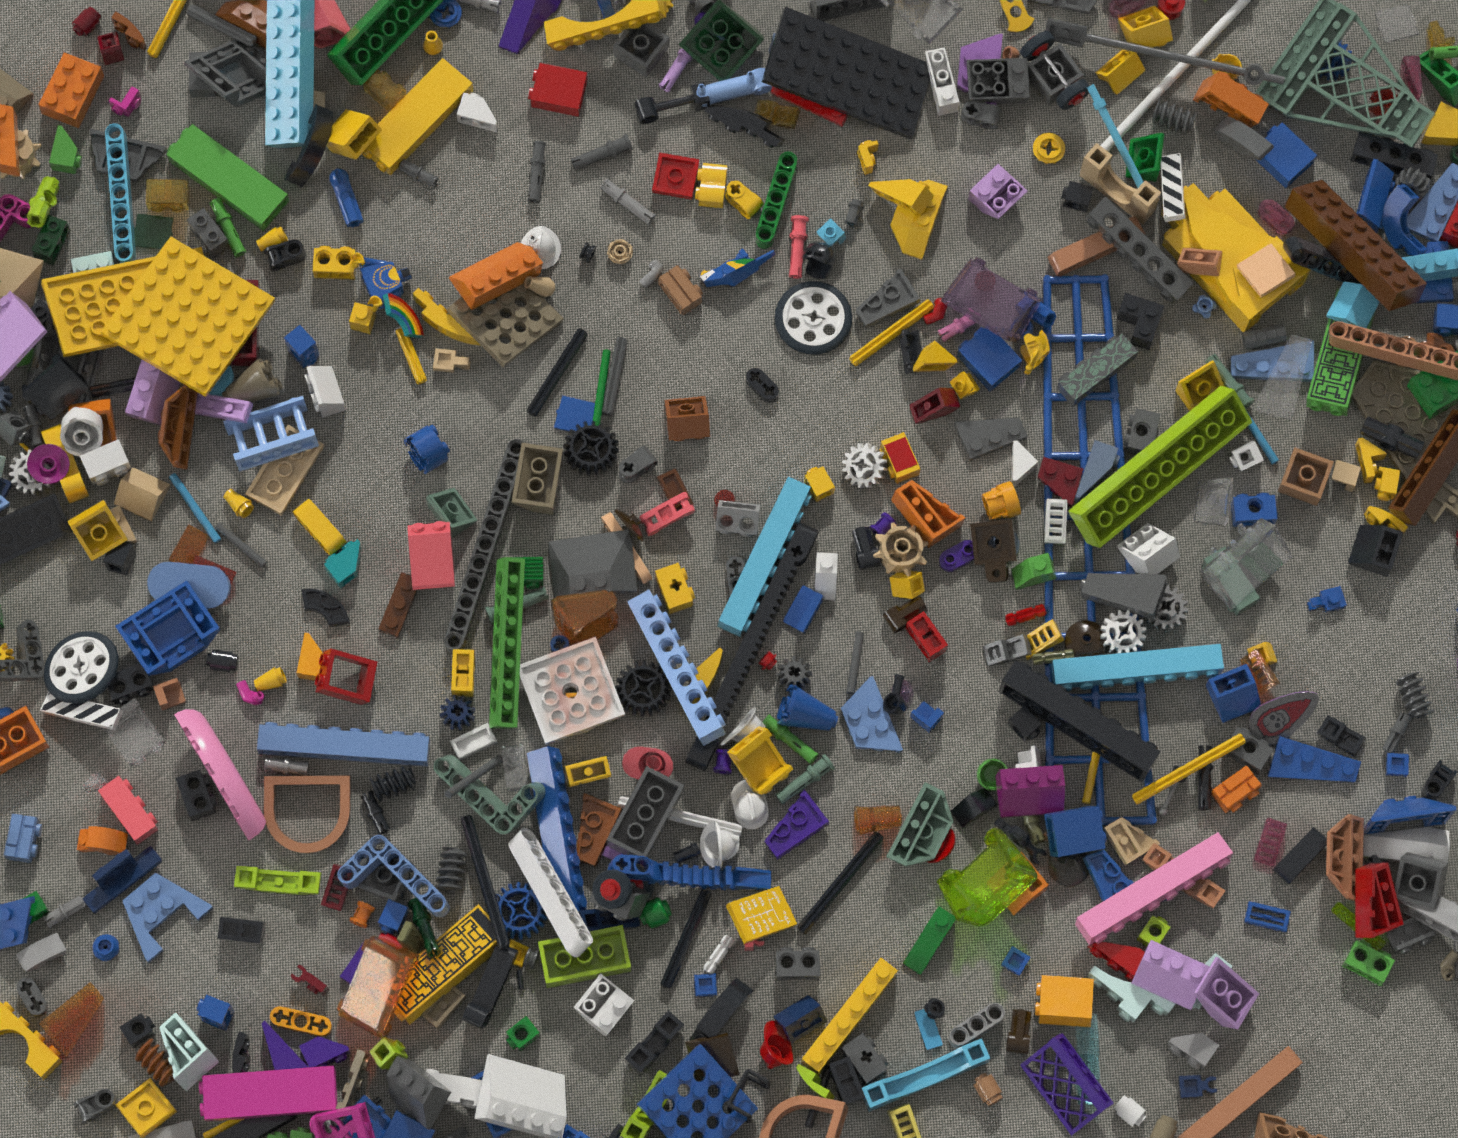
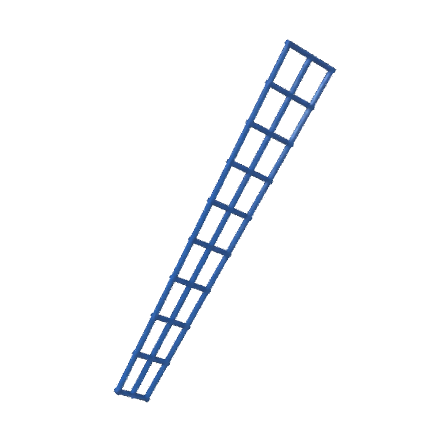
(1093, 697)

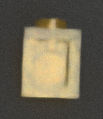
(1436, 36)

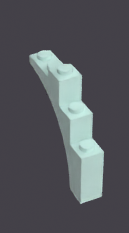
(1134, 998)

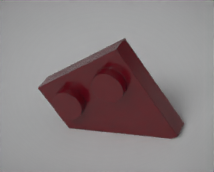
(1060, 478)

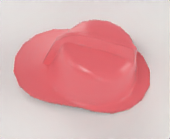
(638, 758)

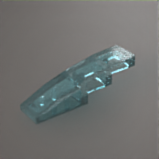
(1088, 1049)

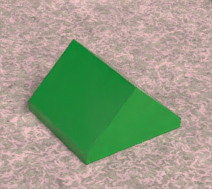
(1146, 155)

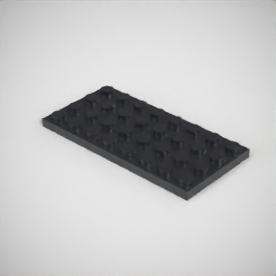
(847, 73)

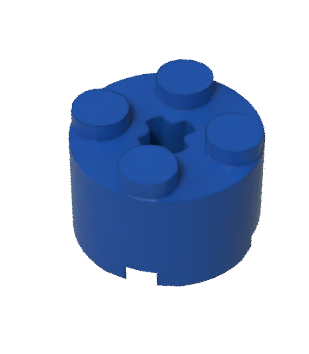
(427, 449)

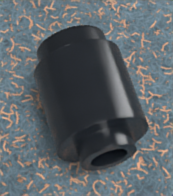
(222, 661)

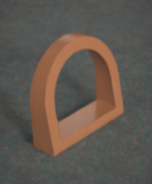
(269, 809)
(837, 1108)

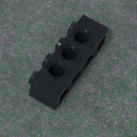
(1364, 155)

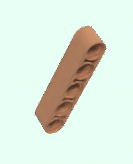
(1085, 251)

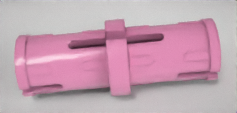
(956, 327)

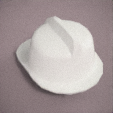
(746, 726)
(748, 806)

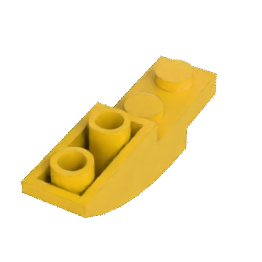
(439, 319)

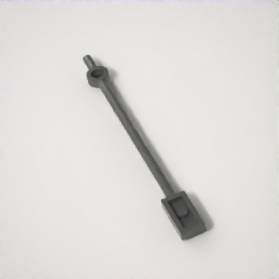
(1077, 34)

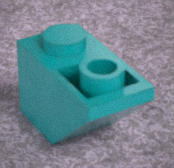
(344, 565)

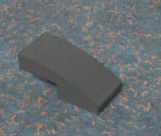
(1007, 650)

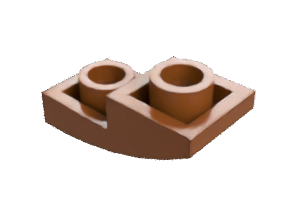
(132, 34)

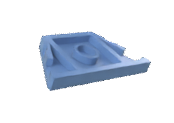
(868, 721)

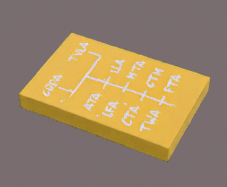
(761, 914)

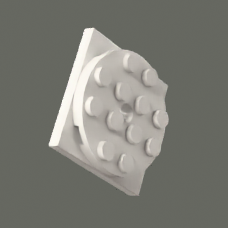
(577, 668)

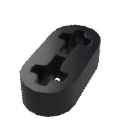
(765, 381)

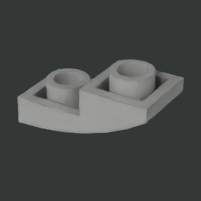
(40, 952)

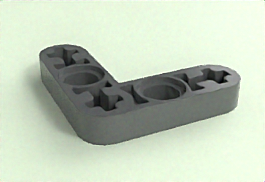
(26, 662)

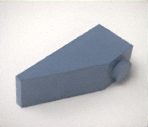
(1097, 468)

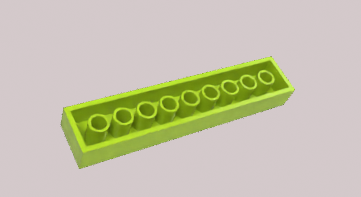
(1160, 466)

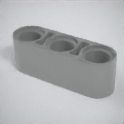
(983, 1017)

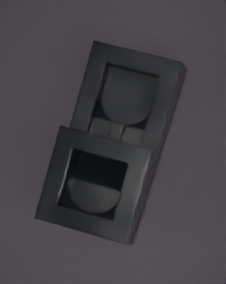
(1341, 736)

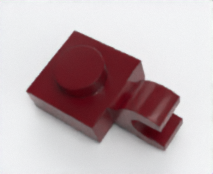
(314, 984)

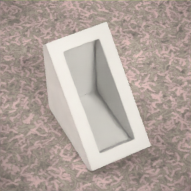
(1022, 463)

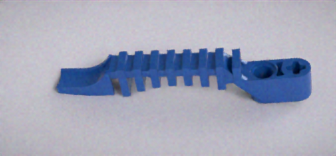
(694, 877)

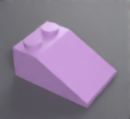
(1225, 995)

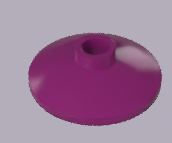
(45, 455)

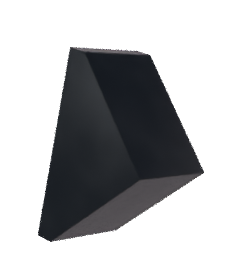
(973, 807)

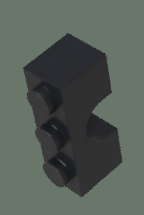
(658, 1040)

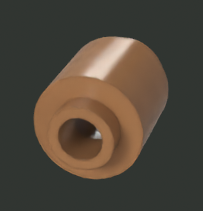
(988, 1089)

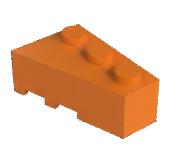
(9, 141)

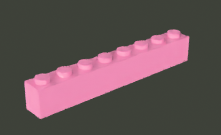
(1153, 889)

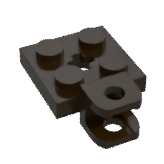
(992, 557)

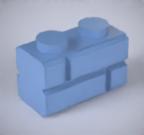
(22, 838)

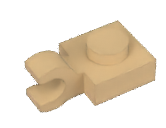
(447, 360)

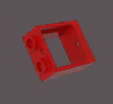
(365, 681)

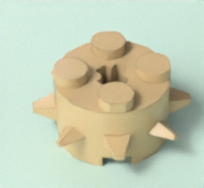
(27, 154)
(906, 540)

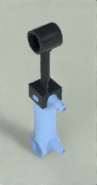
(705, 95)

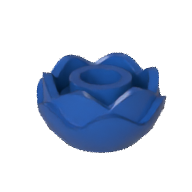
(111, 951)

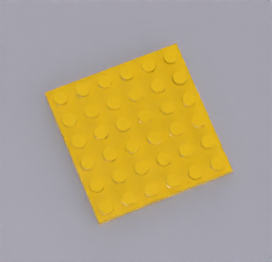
(188, 316)

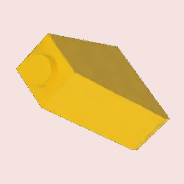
(1443, 127)

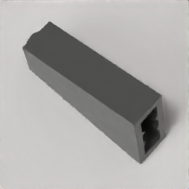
(1132, 592)

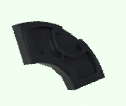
(326, 605)

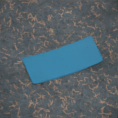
(928, 1030)

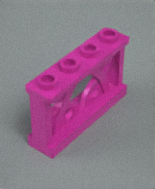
(359, 1124)

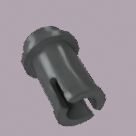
(855, 209)

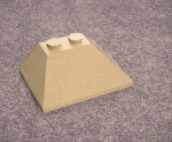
(19, 275)

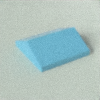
(1353, 305)

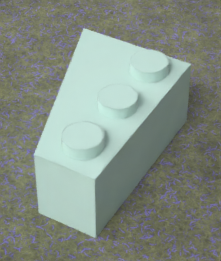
(186, 1052)

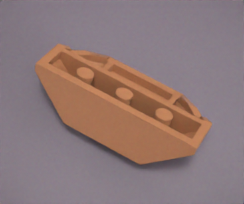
(1345, 854)

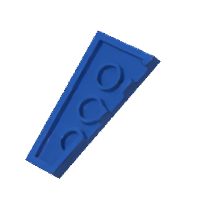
(1307, 762)

